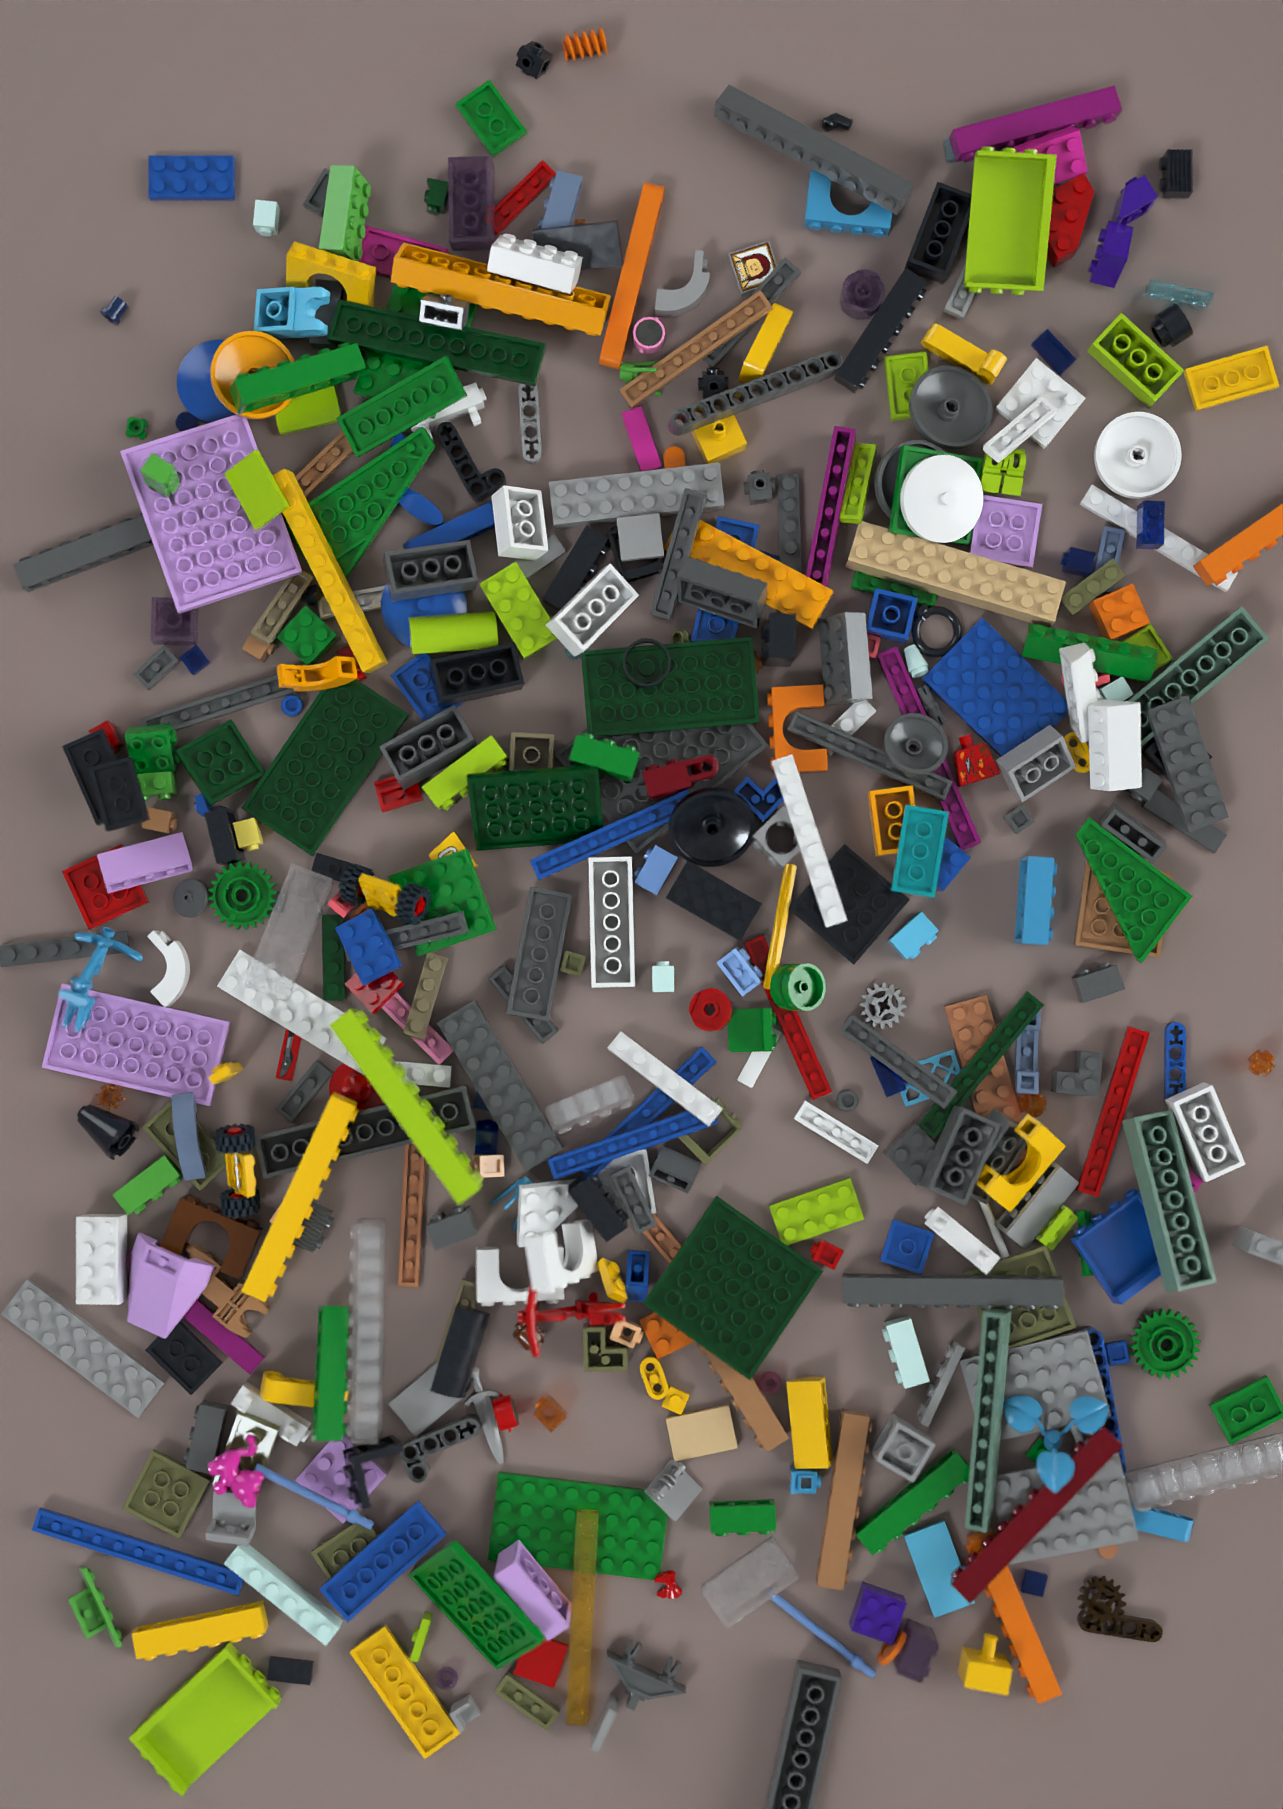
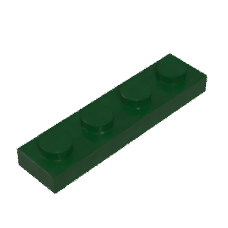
(333, 959)

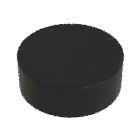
(312, 595)

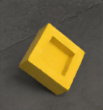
(675, 1400)

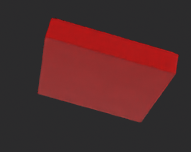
(542, 1662)

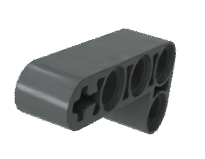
(442, 1442)

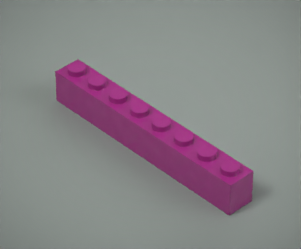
(1023, 126)
(830, 505)

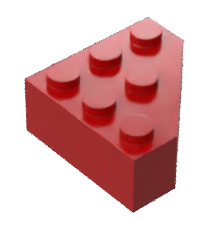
(1068, 217)

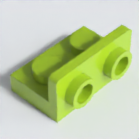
(1057, 1227)

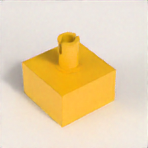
(720, 440)
(985, 1668)

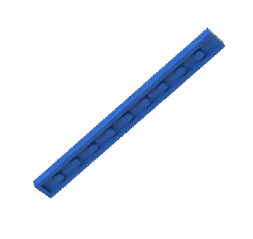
(137, 1551)

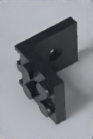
(361, 1454)

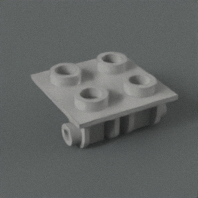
(673, 1489)

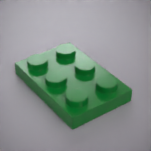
(491, 118)
(1247, 1409)

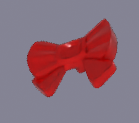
(671, 1590)

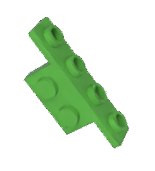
(90, 1610)

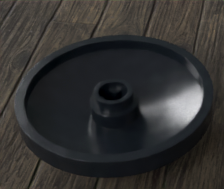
(711, 826)

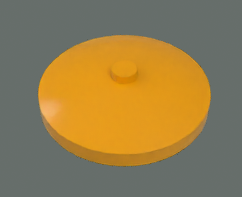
(242, 354)

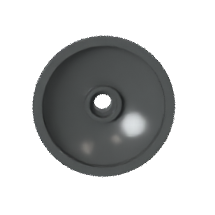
(921, 734)

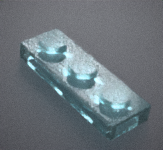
(1178, 294)

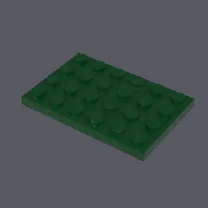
(534, 806)

